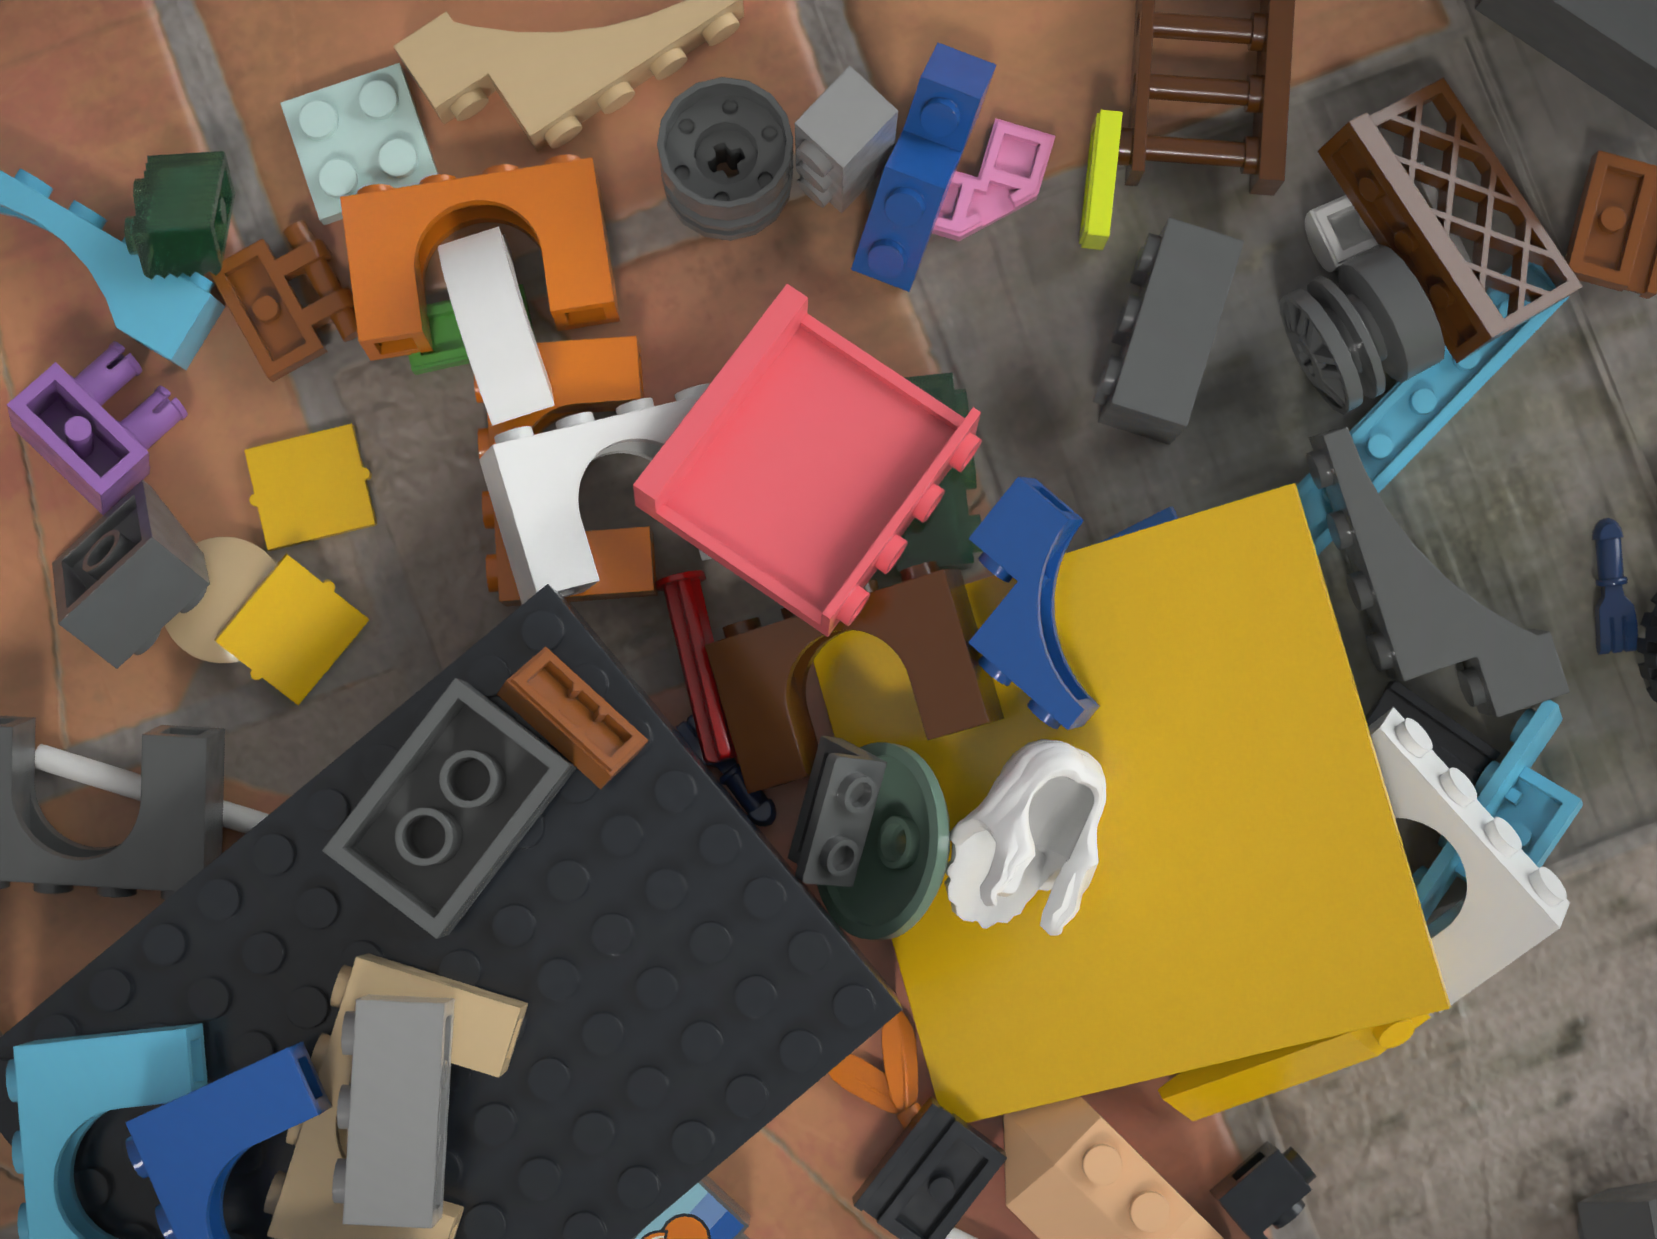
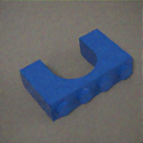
(201, 1136)

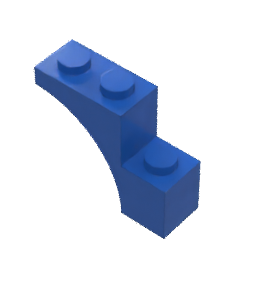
(922, 166)
(1019, 641)

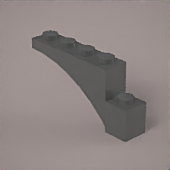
(1416, 611)

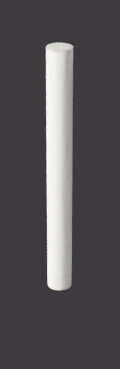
(126, 783)

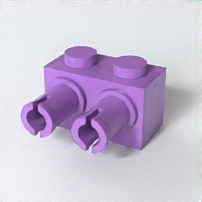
(80, 439)

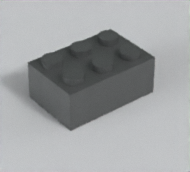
(1167, 330)
(449, 808)

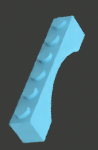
(160, 313)

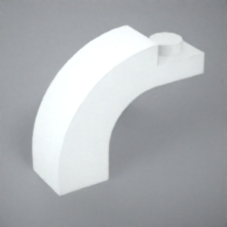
(495, 325)

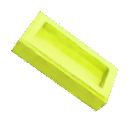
(1100, 179)

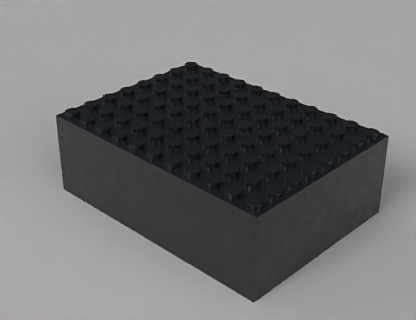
(644, 922)

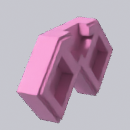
(1006, 181)

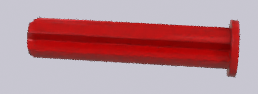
(691, 634)

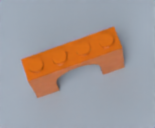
(398, 230)
(583, 378)

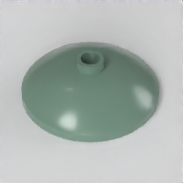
(902, 852)

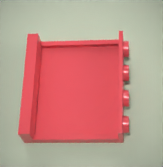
(805, 465)

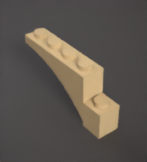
(558, 77)

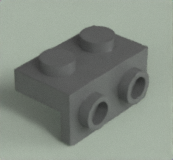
(836, 813)

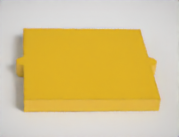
(310, 487)
(291, 629)

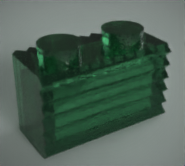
(181, 214)

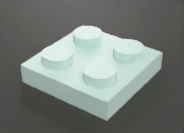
(358, 137)

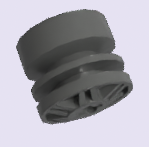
(733, 125)
(1364, 327)

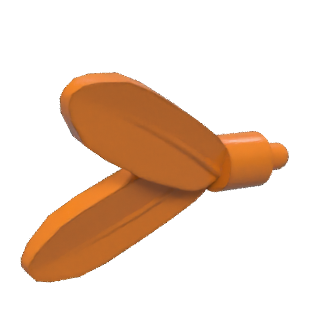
(898, 1086)

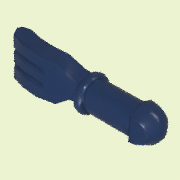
(1614, 612)
(756, 804)

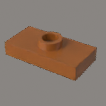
(572, 717)

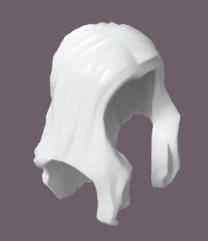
(1030, 837)

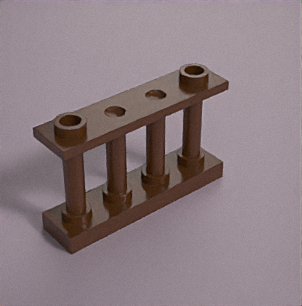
(1261, 93)

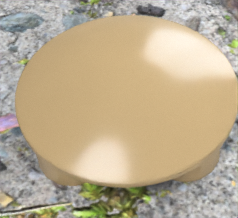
(234, 574)

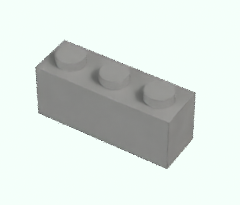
(844, 141)
(395, 1111)

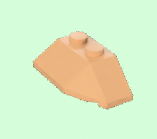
(1084, 1181)

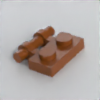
(268, 308)

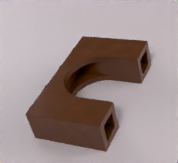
(766, 671)

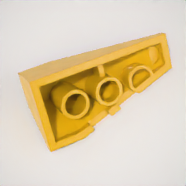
(1242, 1080)

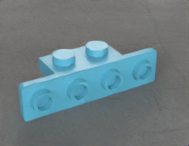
(1523, 798)

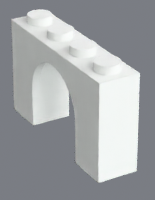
(538, 483)
(1507, 897)

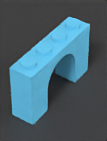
(66, 1088)

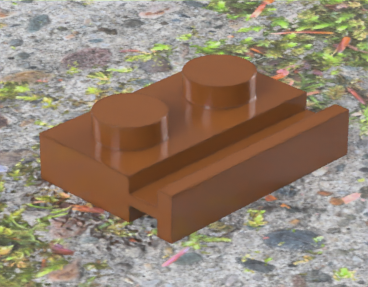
(1617, 226)

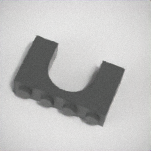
(172, 838)

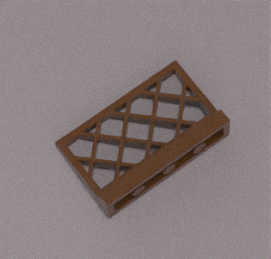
(1401, 219)

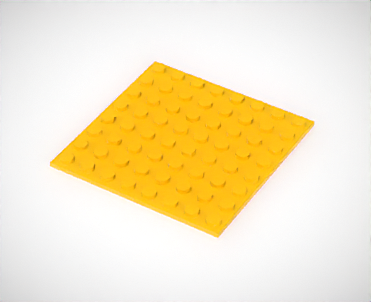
(1241, 838)

